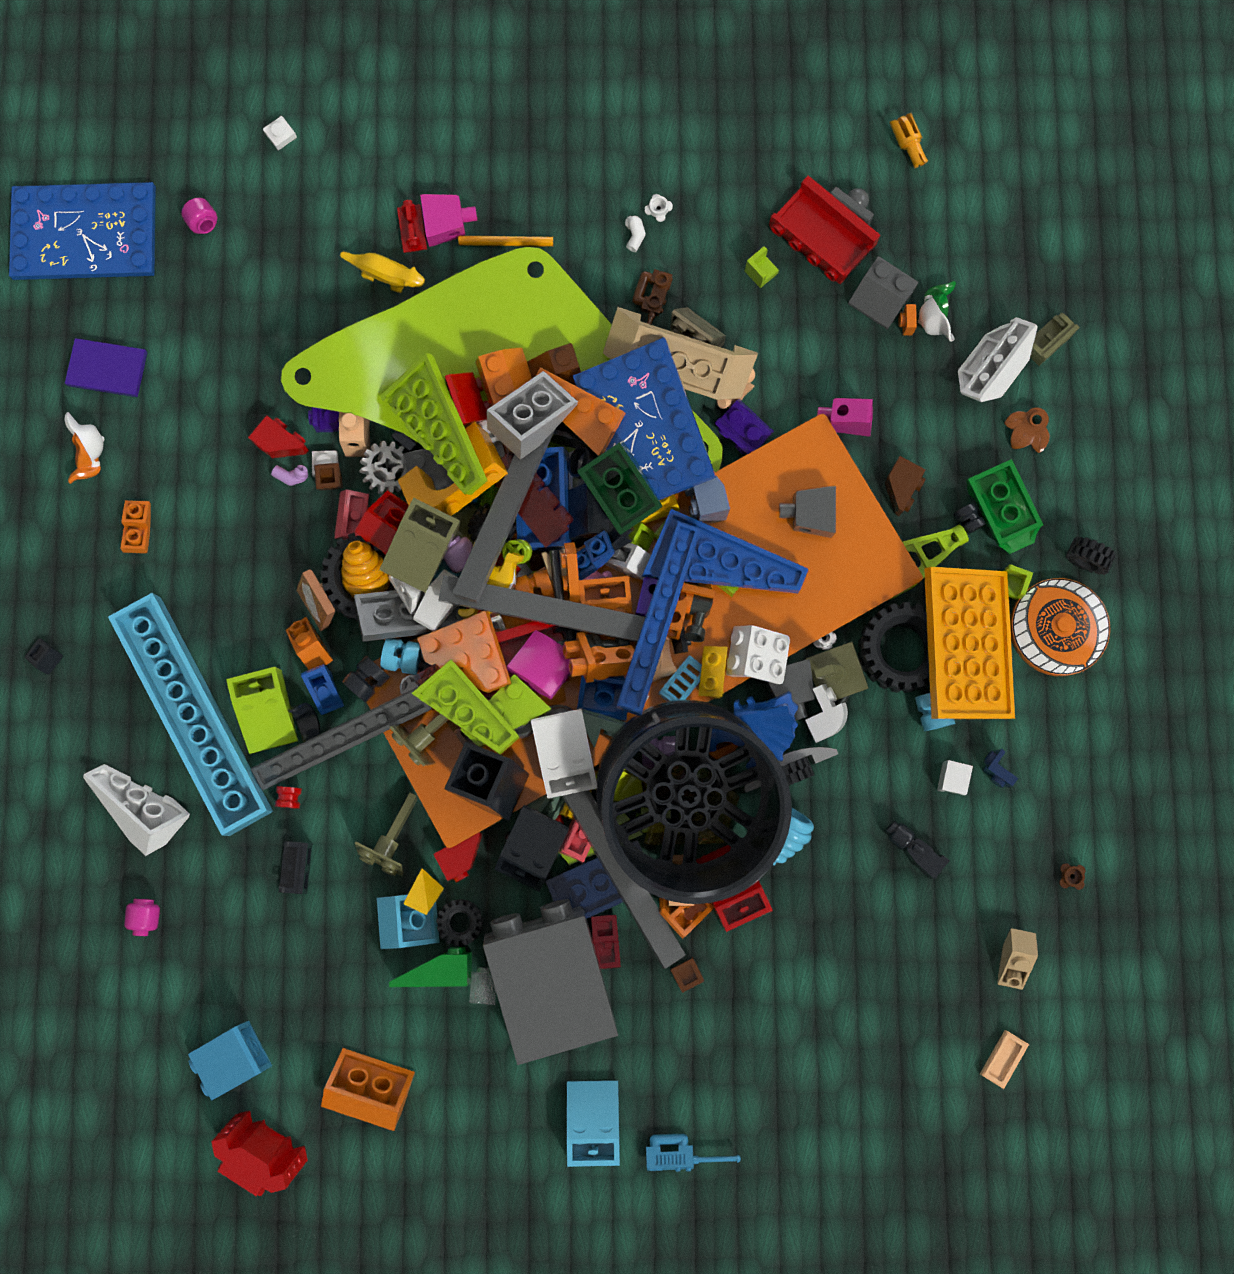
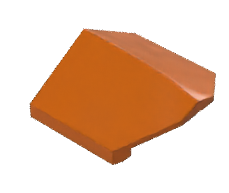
(684, 918)

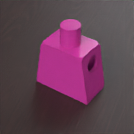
(445, 217)
(850, 415)

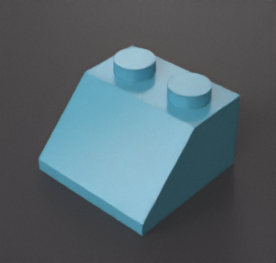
(404, 926)

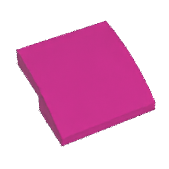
(541, 664)

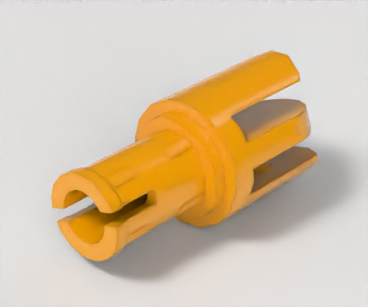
(909, 138)

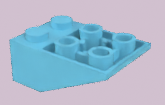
(592, 1123)

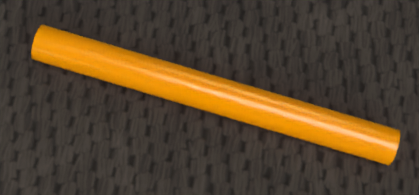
(505, 241)

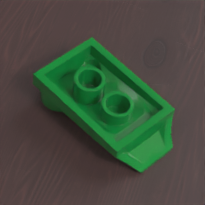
(1006, 506)

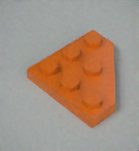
(472, 648)

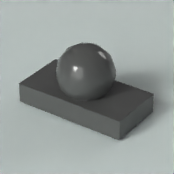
(856, 201)

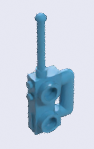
(676, 1159)

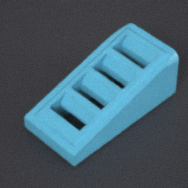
(667, 695)

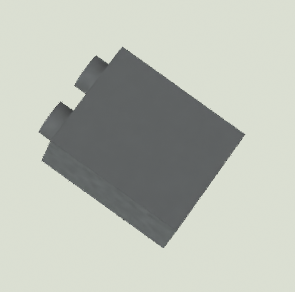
(549, 982)

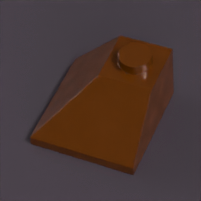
(558, 361)

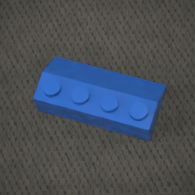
(555, 474)

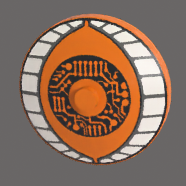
(1060, 627)

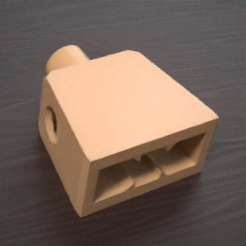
(354, 430)

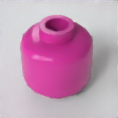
(199, 215)
(142, 916)

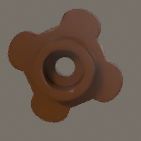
(1079, 876)

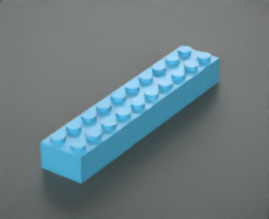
(190, 714)

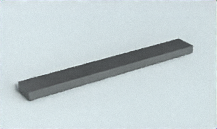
(498, 525)
(549, 610)
(338, 739)
(636, 899)

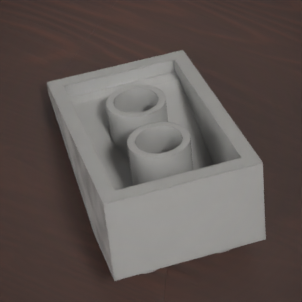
(530, 414)

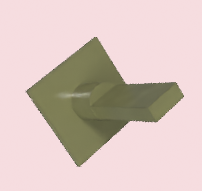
(839, 670)
(418, 739)
(386, 844)

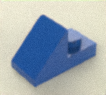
(322, 689)

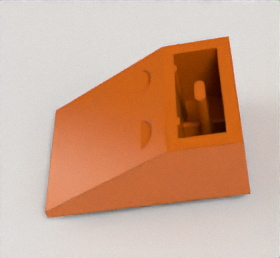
(607, 593)

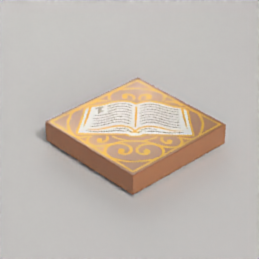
(315, 600)

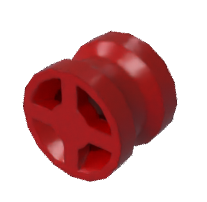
(288, 797)

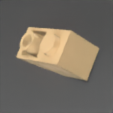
(1017, 958)

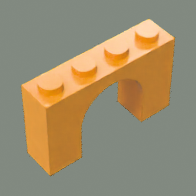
(451, 499)

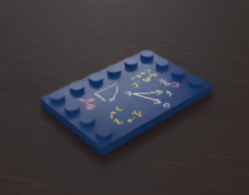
(82, 231)
(658, 416)

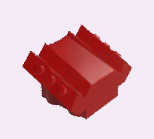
(257, 1155)

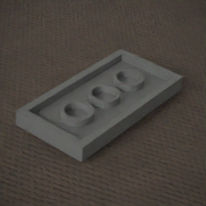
(386, 616)

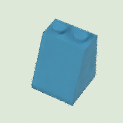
(229, 1060)

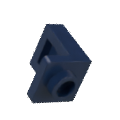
(998, 774)

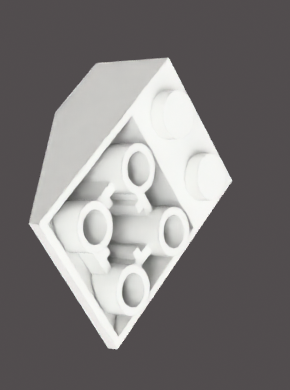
(564, 753)

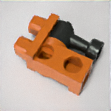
(694, 602)
(598, 657)

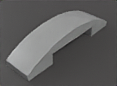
(815, 754)

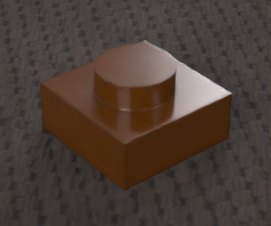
(687, 975)

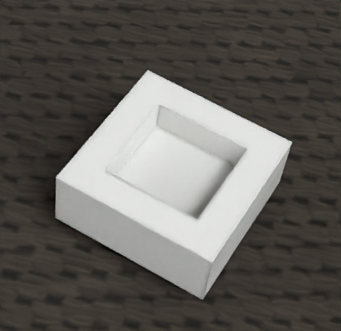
(279, 133)
(323, 457)

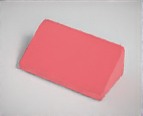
(350, 512)
(575, 843)

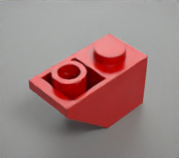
(276, 441)

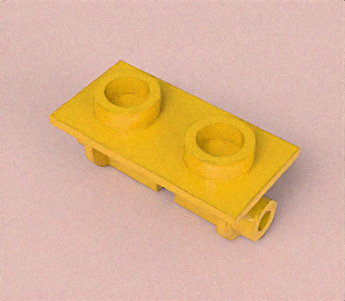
(713, 671)

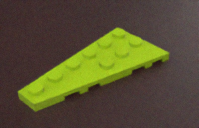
(432, 418)

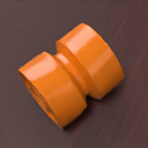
(538, 579)

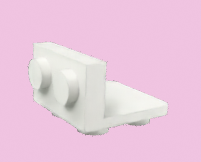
(758, 654)

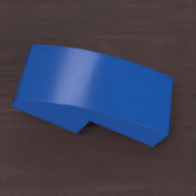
(594, 555)

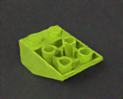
(262, 709)

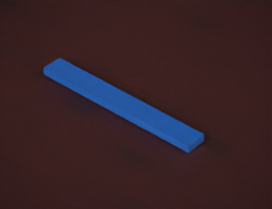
(658, 619)

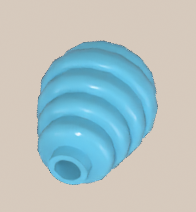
(798, 835)

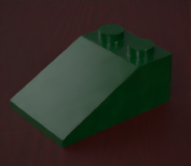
(620, 487)

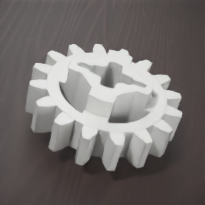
(385, 457)

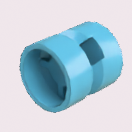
(409, 653)
(924, 705)

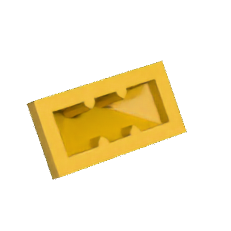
(423, 893)

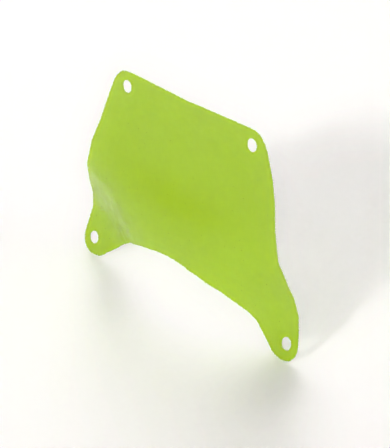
(457, 321)

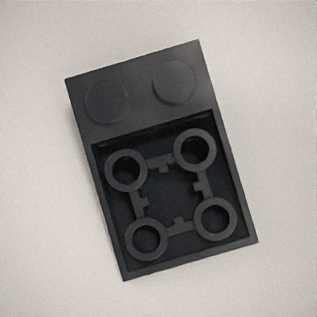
(532, 848)

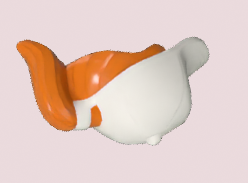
(88, 449)

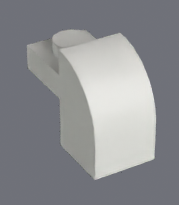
(831, 719)

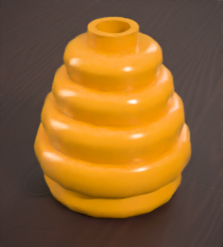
(362, 571)

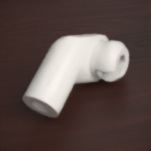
(638, 233)

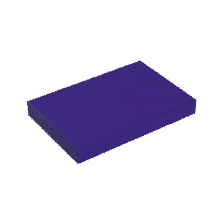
(106, 367)

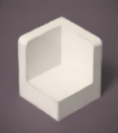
(954, 777)

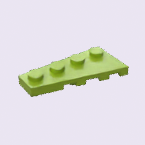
(463, 704)

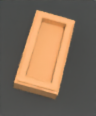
(1004, 1059)

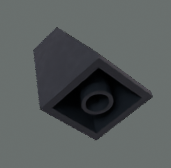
(487, 780)

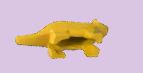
(385, 270)

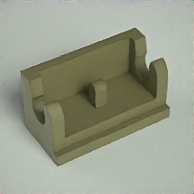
(1052, 337)

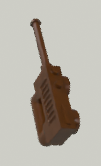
(655, 302)

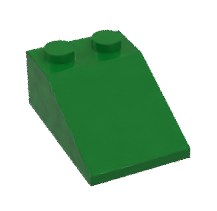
(446, 970)

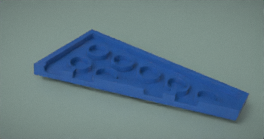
(727, 560)

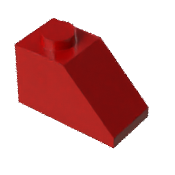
(458, 859)

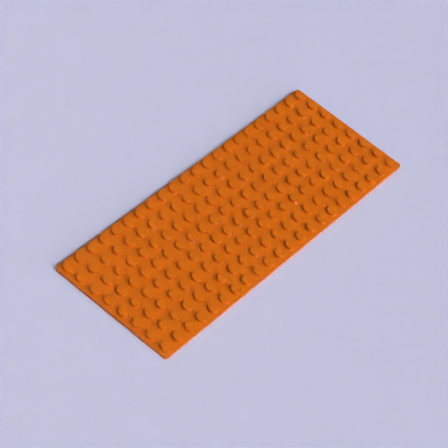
(844, 580)

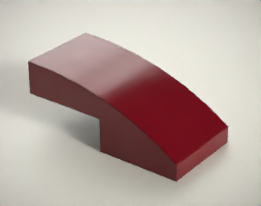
(606, 941)

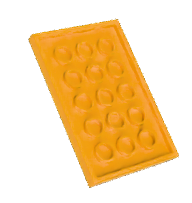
(969, 644)

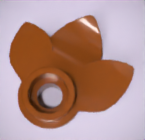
(1027, 432)

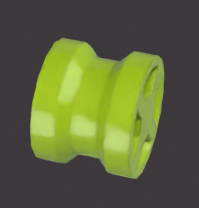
(515, 546)

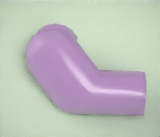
(292, 477)

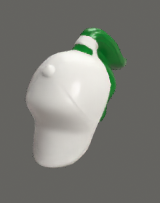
(935, 311)

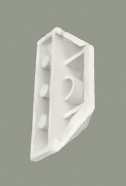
(997, 360)

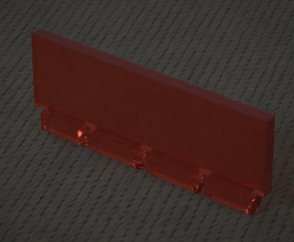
(539, 511)

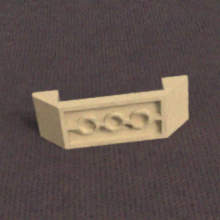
(701, 366)

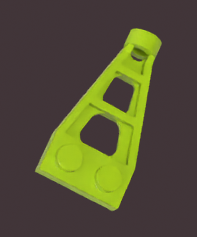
(945, 542)

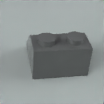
(883, 292)

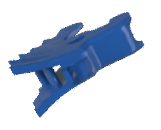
(770, 720)

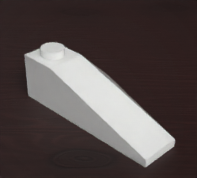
(140, 813)

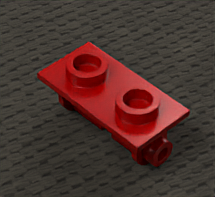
(411, 227)

